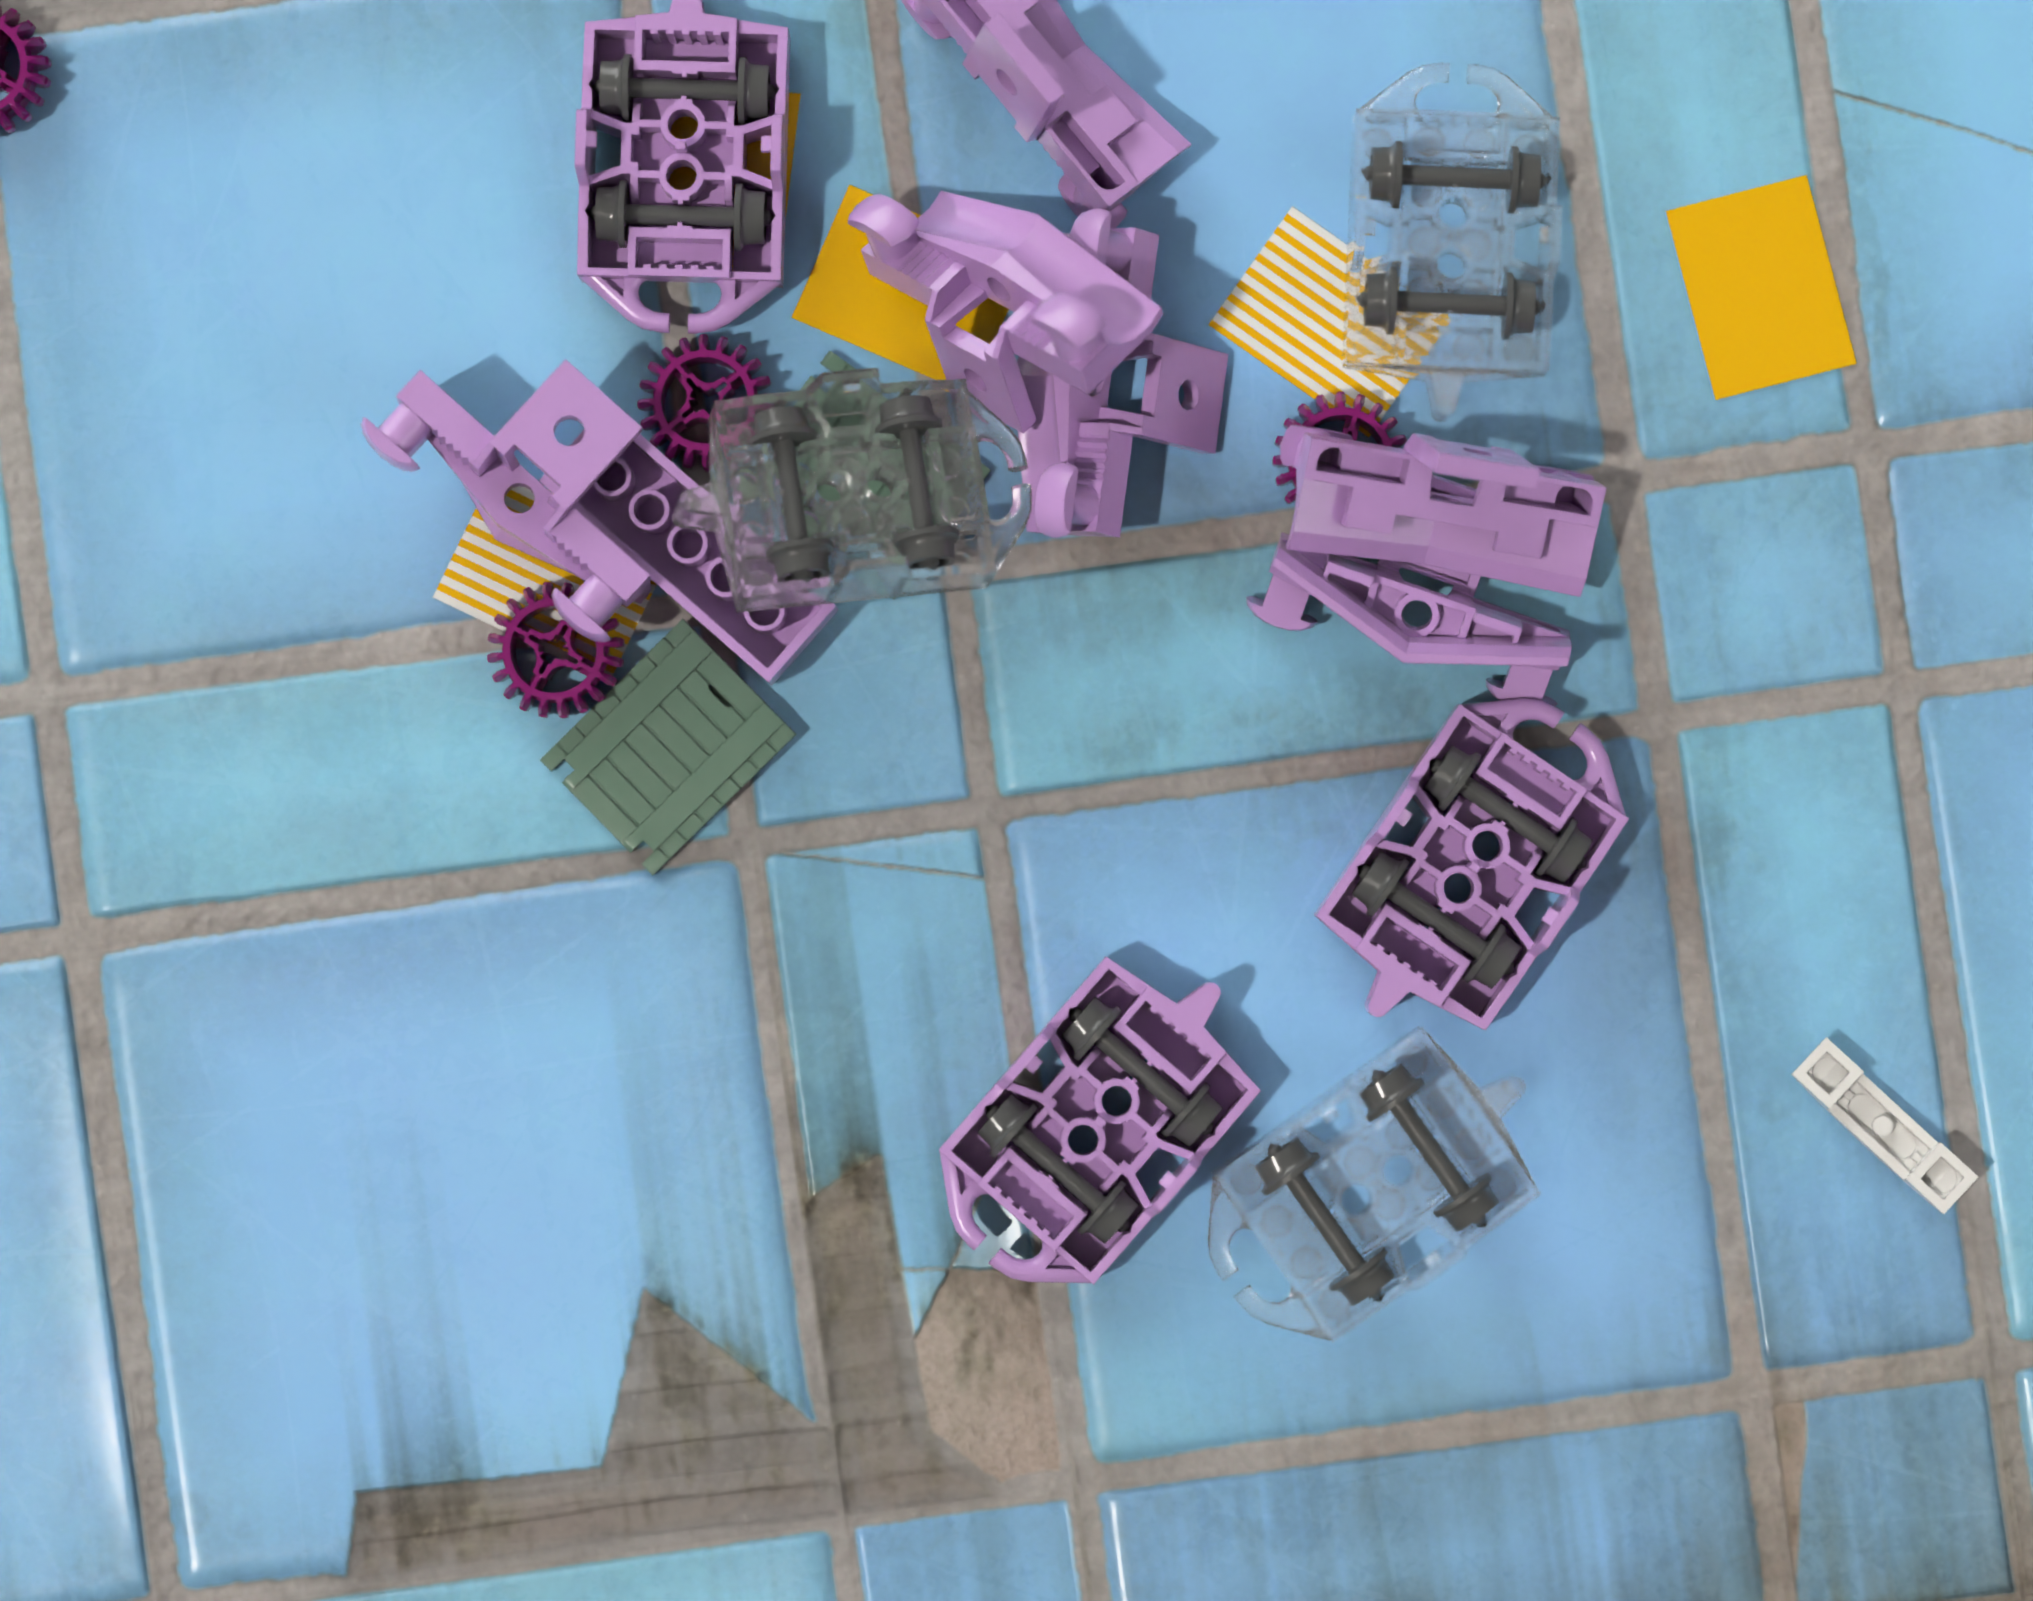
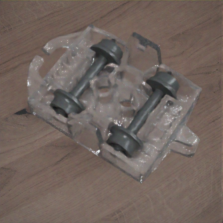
(1504, 180)
(910, 437)
(1353, 1262)

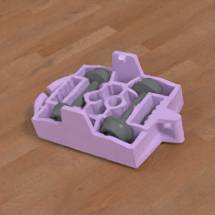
(630, 219)
(1546, 842)
(1096, 1198)

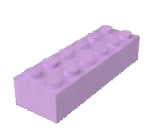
(635, 511)

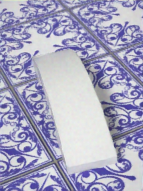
(1883, 1126)

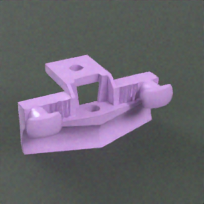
(1059, 95)
(1066, 303)
(1081, 447)
(489, 470)
(1378, 503)
(1457, 633)

